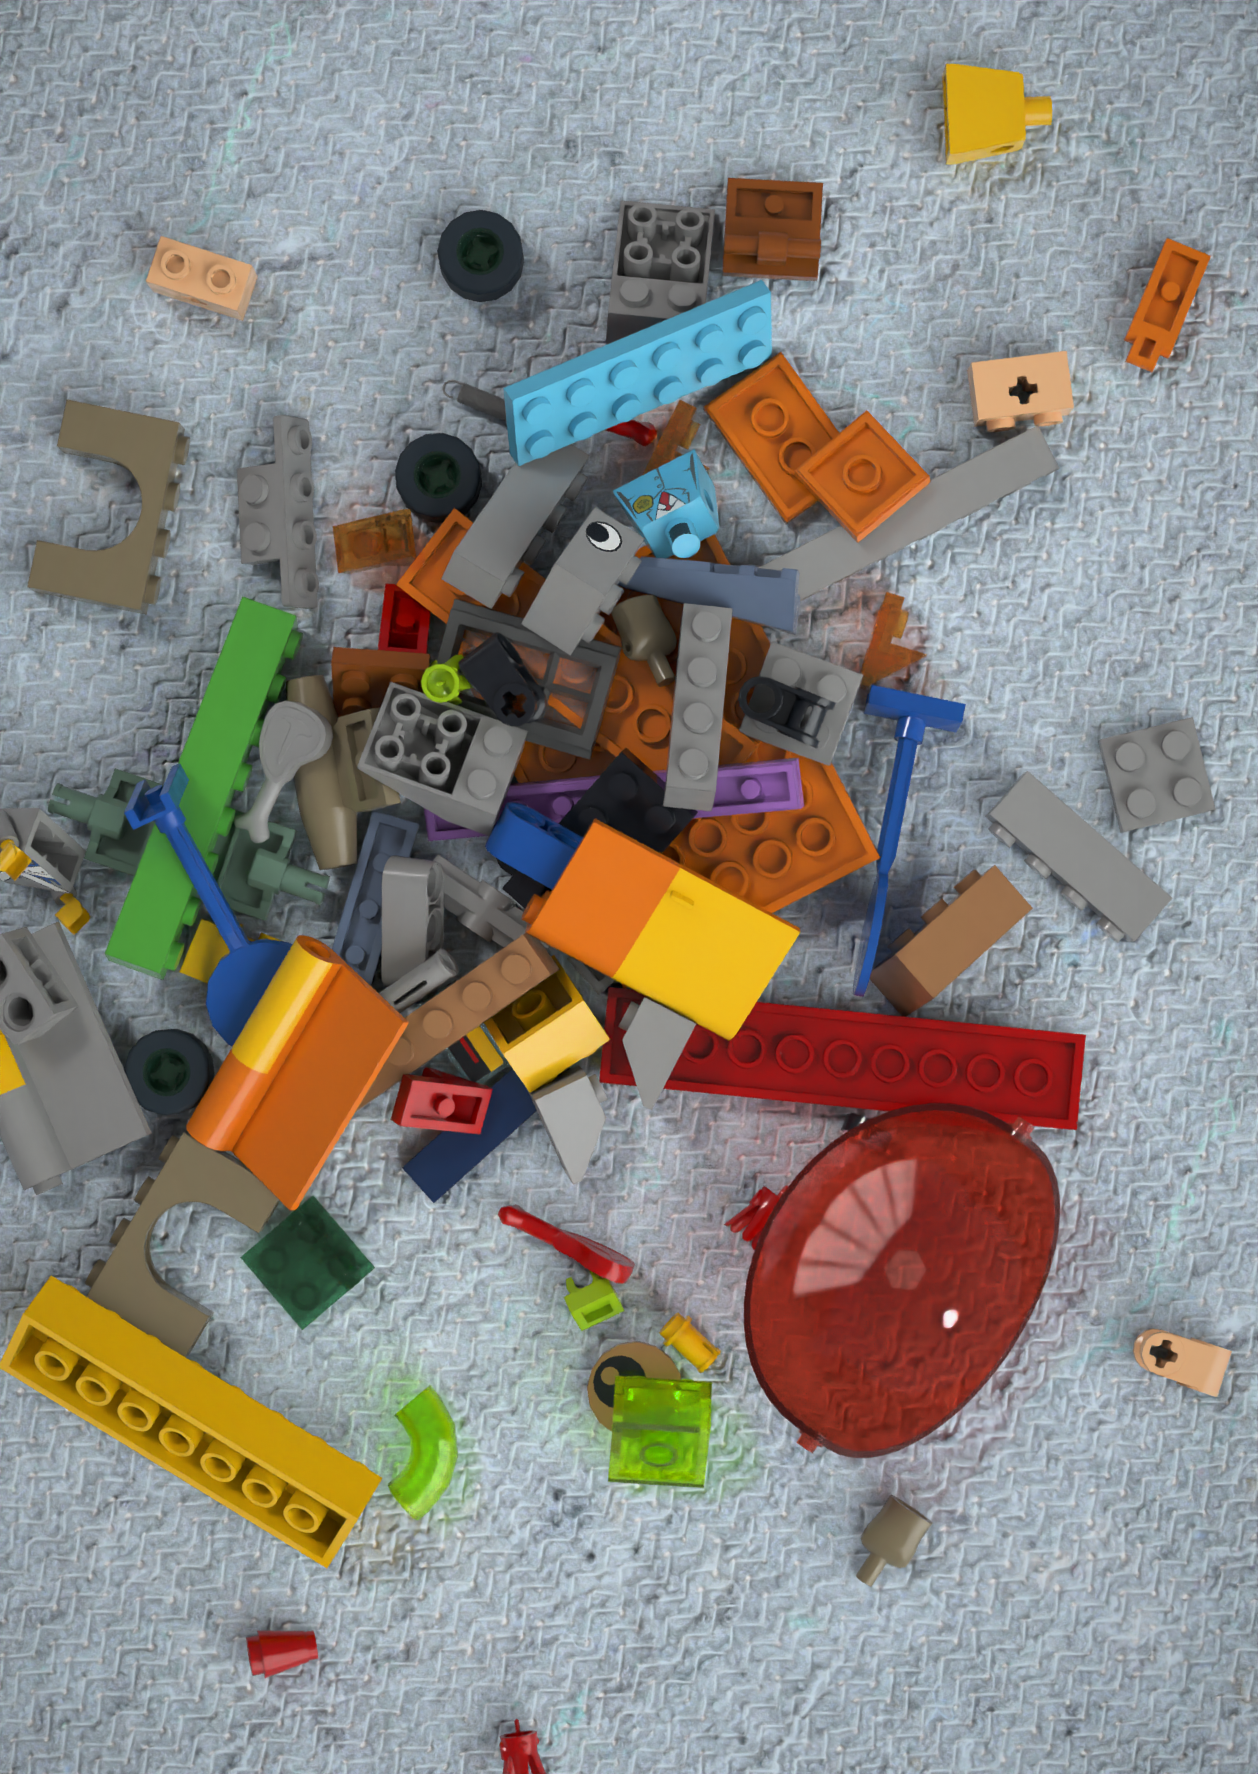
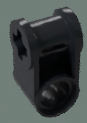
(499, 677)
(789, 710)

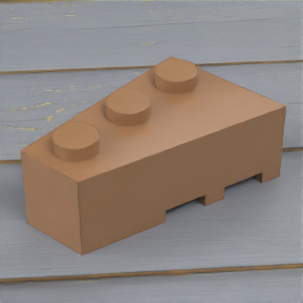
(949, 940)

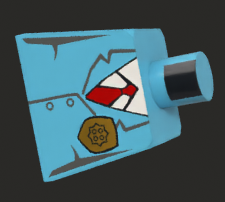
(672, 506)

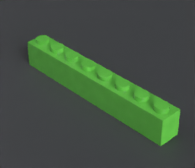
(216, 767)

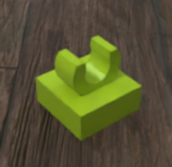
(593, 1302)

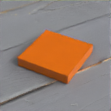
(862, 476)

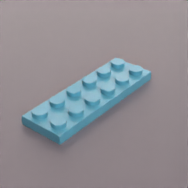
(638, 373)

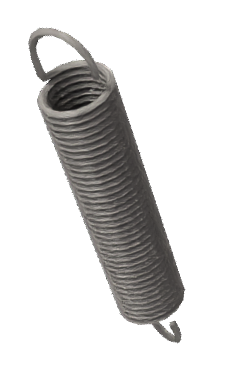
(479, 400)

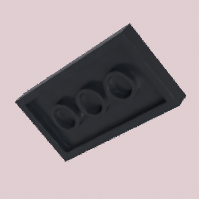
(625, 798)

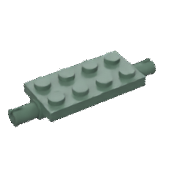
(245, 870)

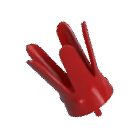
(755, 1214)
(518, 1750)

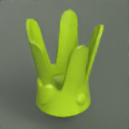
(443, 682)

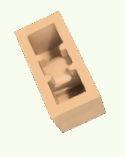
(201, 278)
(1042, 374)

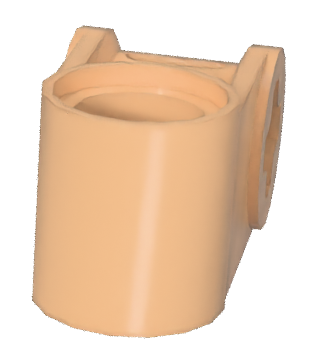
(1188, 1360)

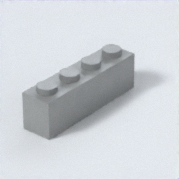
(512, 524)
(697, 707)
(1078, 858)

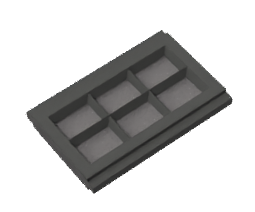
(575, 680)

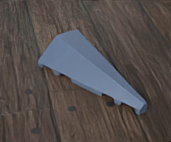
(754, 593)

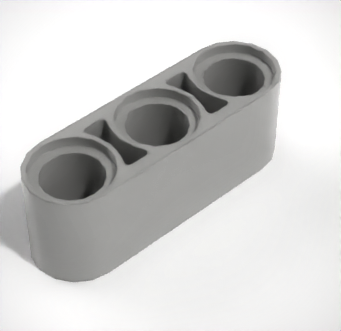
(410, 915)

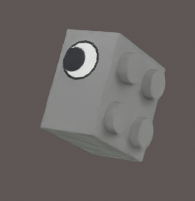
(585, 582)

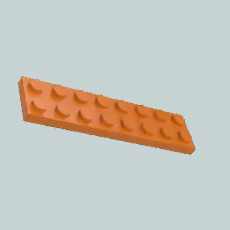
(637, 708)

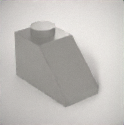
(653, 1045)
(572, 1117)

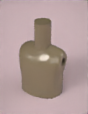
(646, 635)
(892, 1538)

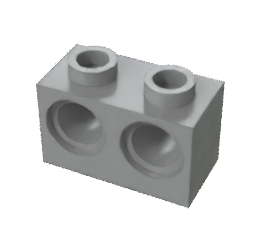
(29, 980)

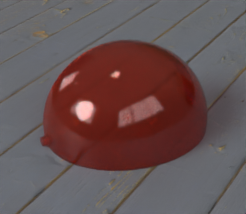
(899, 1275)

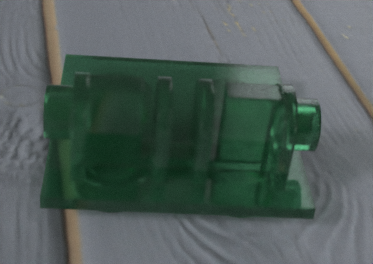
(307, 1262)

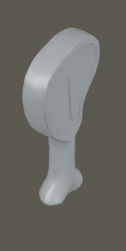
(288, 740)

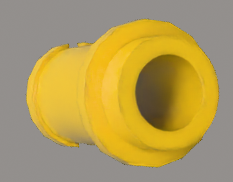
(689, 1342)

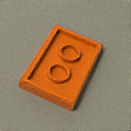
(773, 430)

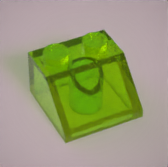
(660, 1431)

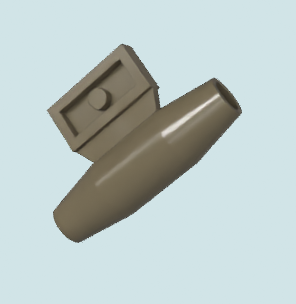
(332, 787)

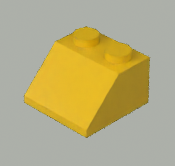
(546, 1030)

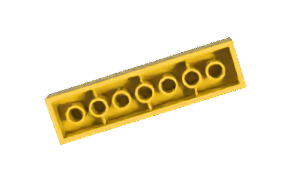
(188, 1421)

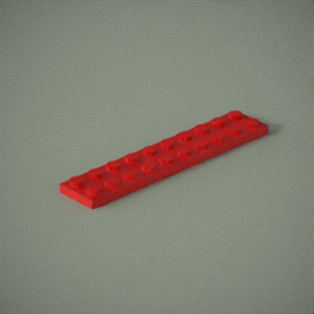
(871, 1062)

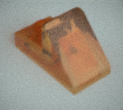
(678, 433)
(375, 542)
(882, 656)

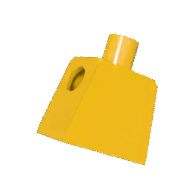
(987, 112)

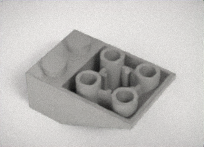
(657, 265)
(443, 757)

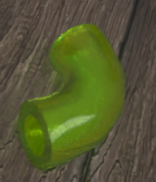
(431, 1455)

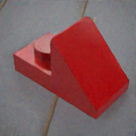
(403, 622)
(441, 1102)

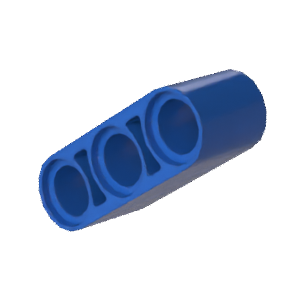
(532, 843)

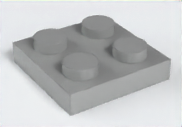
(812, 675)
(1156, 775)

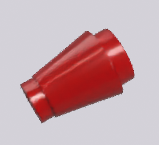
(278, 1651)

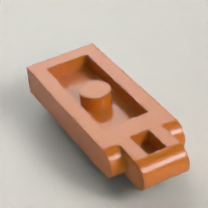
(1164, 303)

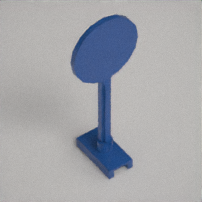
(912, 715)
(250, 965)

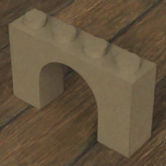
(123, 573)
(129, 1279)

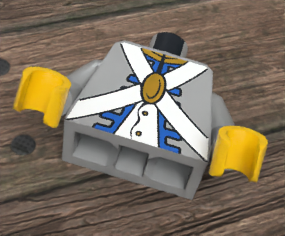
(42, 857)

